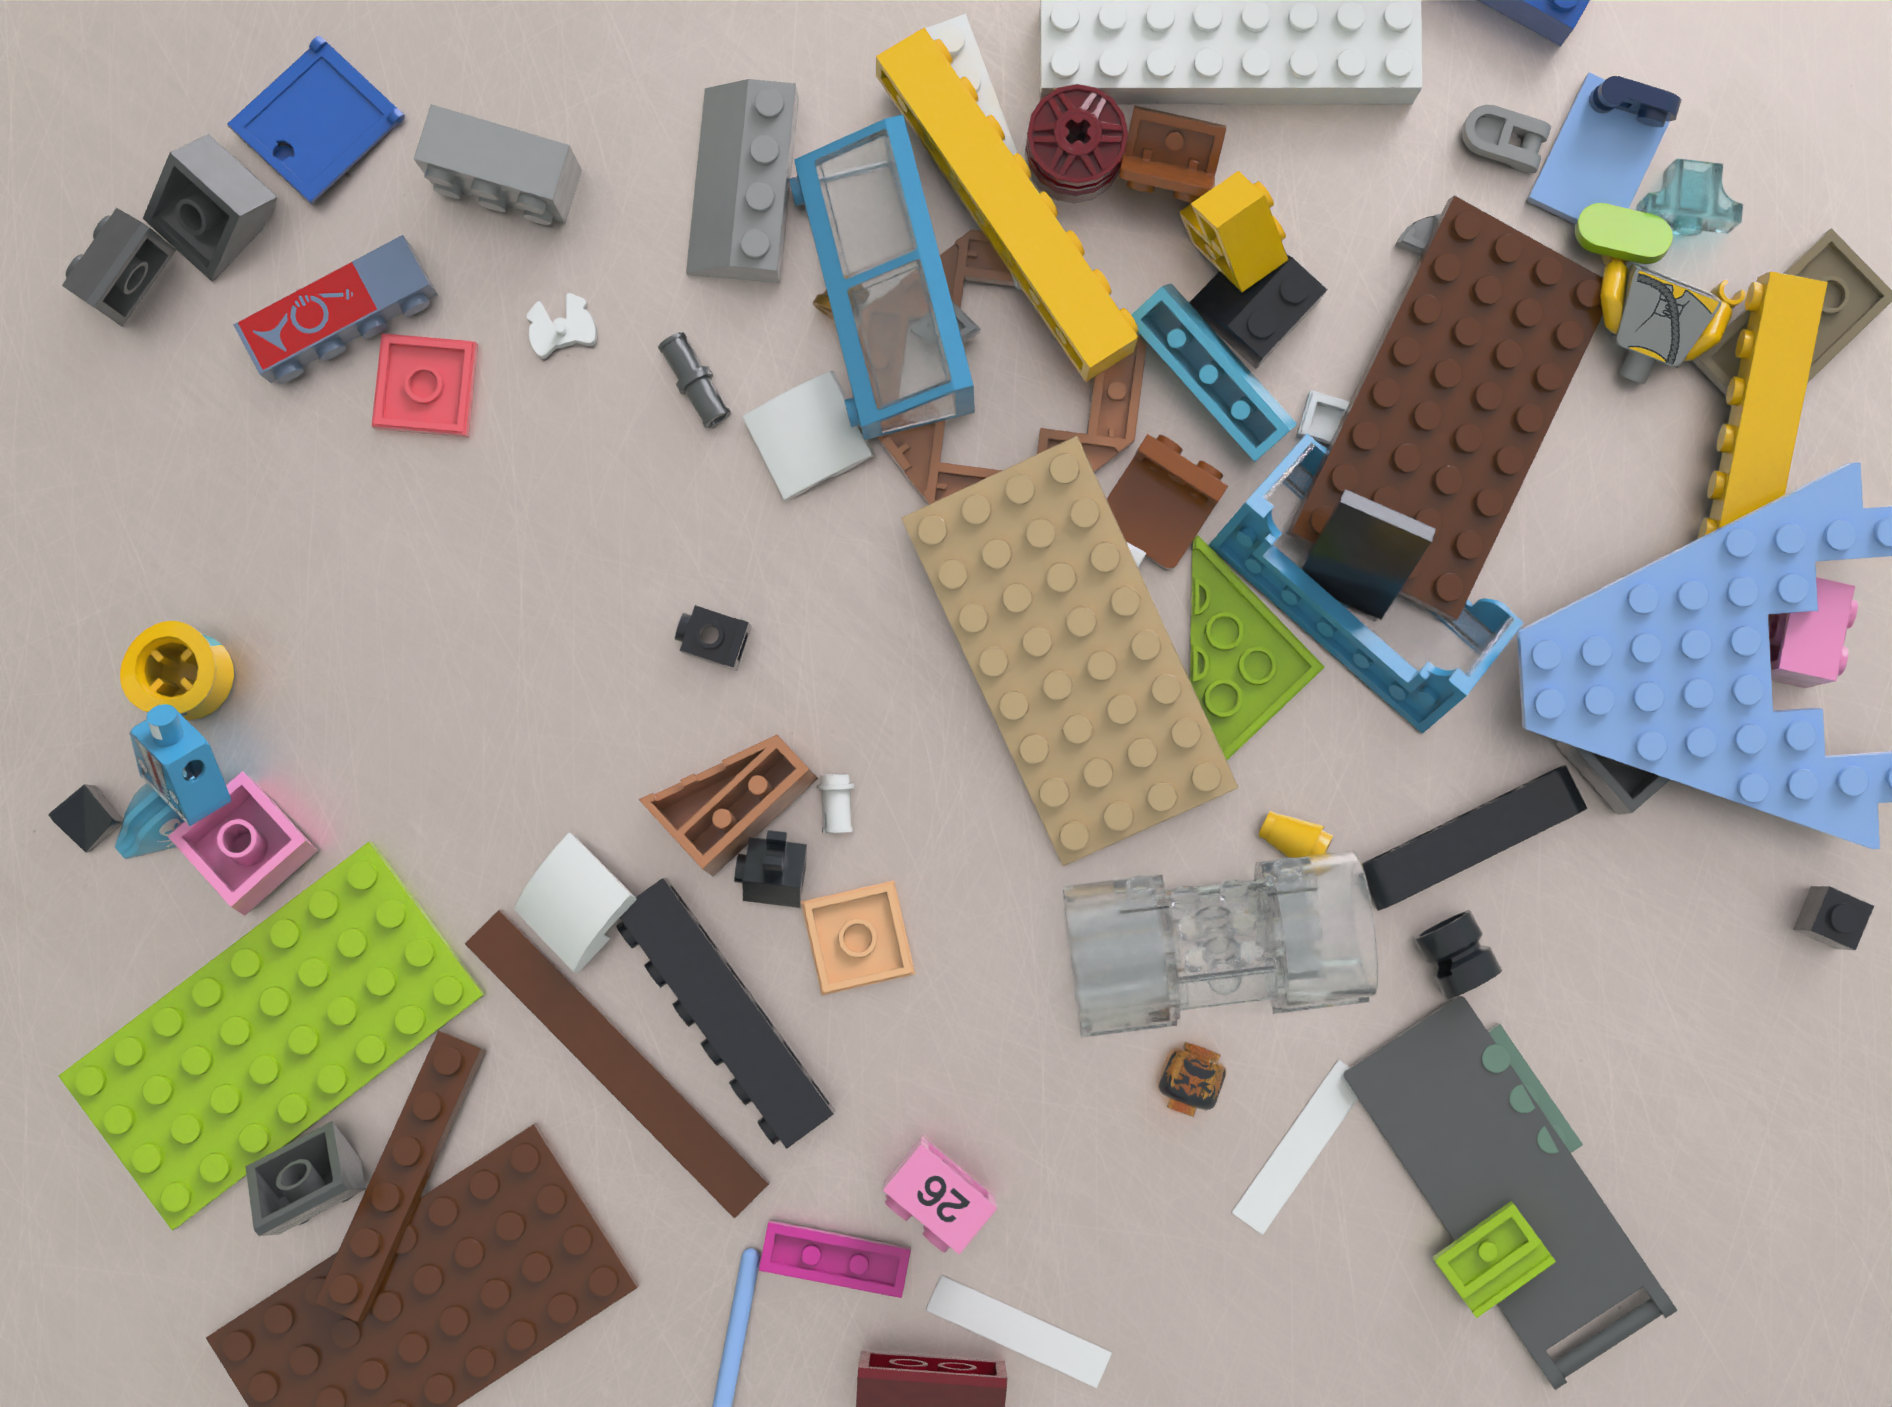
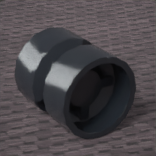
(1458, 954)

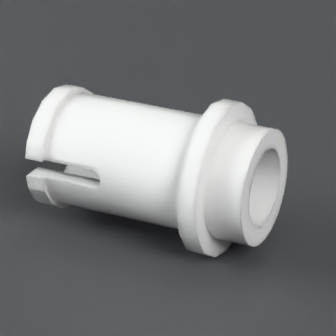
(836, 803)

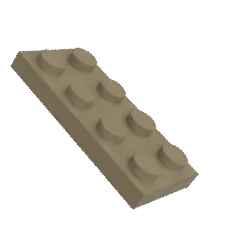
(1850, 303)

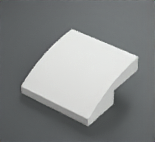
(807, 435)
(573, 902)

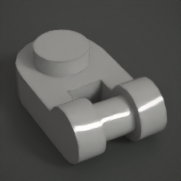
(1489, 132)

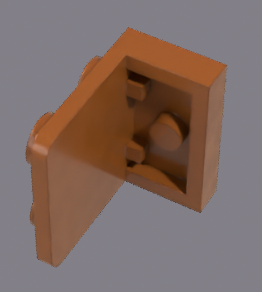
(1171, 153)
(1164, 500)

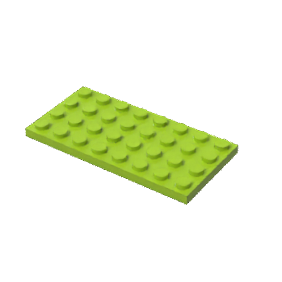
(271, 1035)

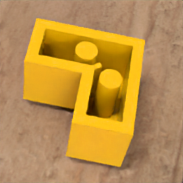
(1237, 230)

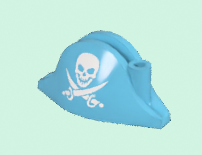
(147, 824)

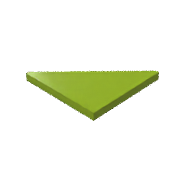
(1239, 652)

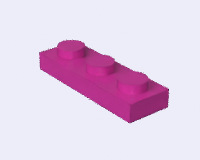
(835, 1259)

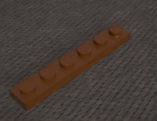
(400, 1177)

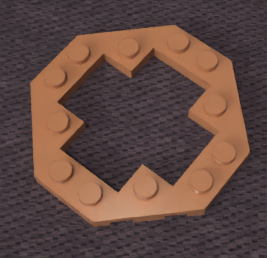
(1112, 406)

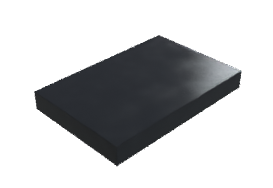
(1366, 553)

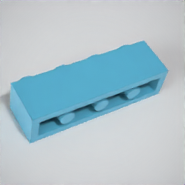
(1212, 371)

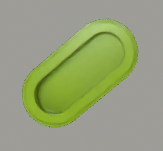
(1623, 233)

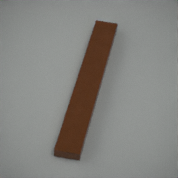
(617, 1063)

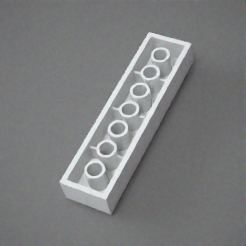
(1234, 50)

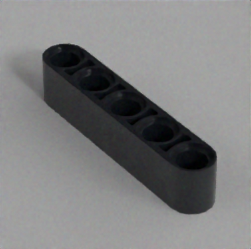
(1472, 837)

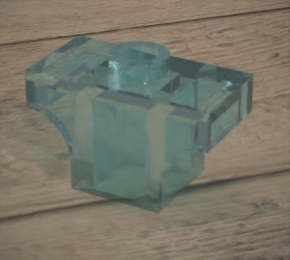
(1693, 199)

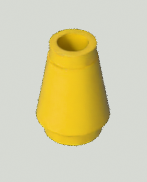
(1295, 836)

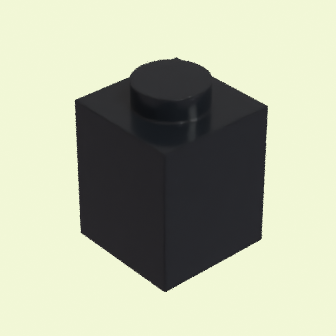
(1833, 917)

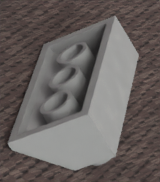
(743, 180)

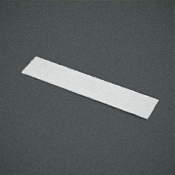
(1297, 1151)
(1018, 1331)

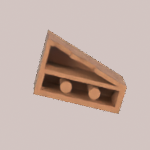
(730, 802)

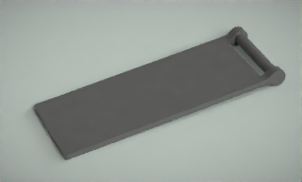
(1477, 1154)

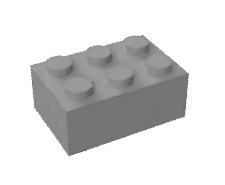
(497, 165)

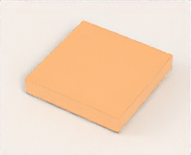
(857, 938)

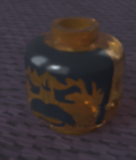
(1192, 1078)

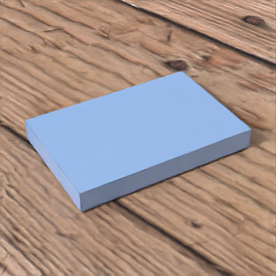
(1594, 158)

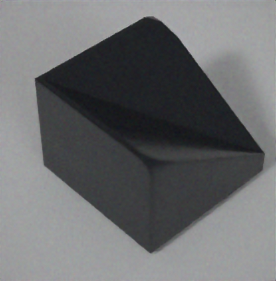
(86, 817)

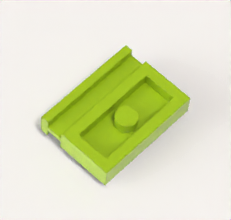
(1494, 1259)

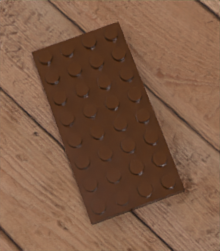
(1459, 395)
(474, 1290)

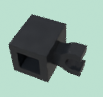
(772, 870)

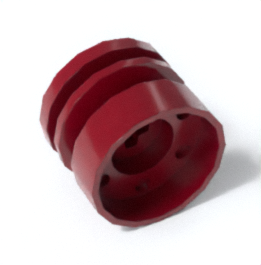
(1075, 170)

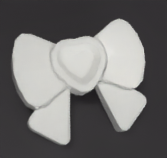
(576, 328)

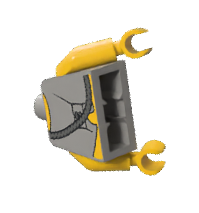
(1660, 316)

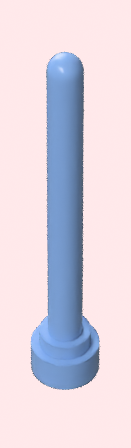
(737, 1328)

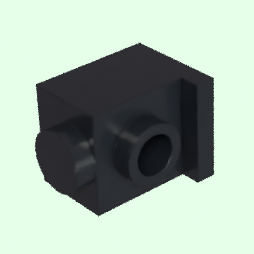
(728, 647)

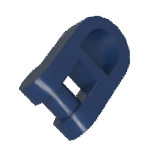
(1649, 103)

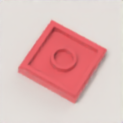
(424, 385)

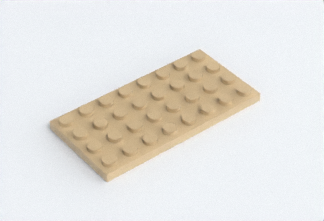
(1070, 651)

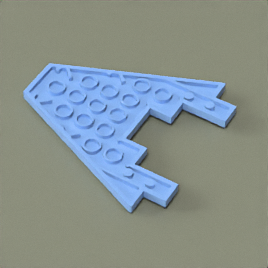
(1679, 666)

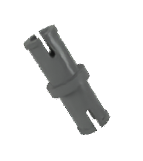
(694, 379)

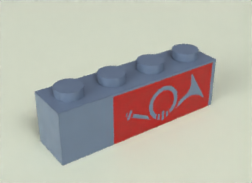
(336, 311)

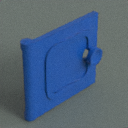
(322, 113)

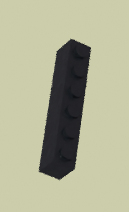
(725, 1013)

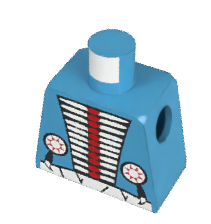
(167, 746)

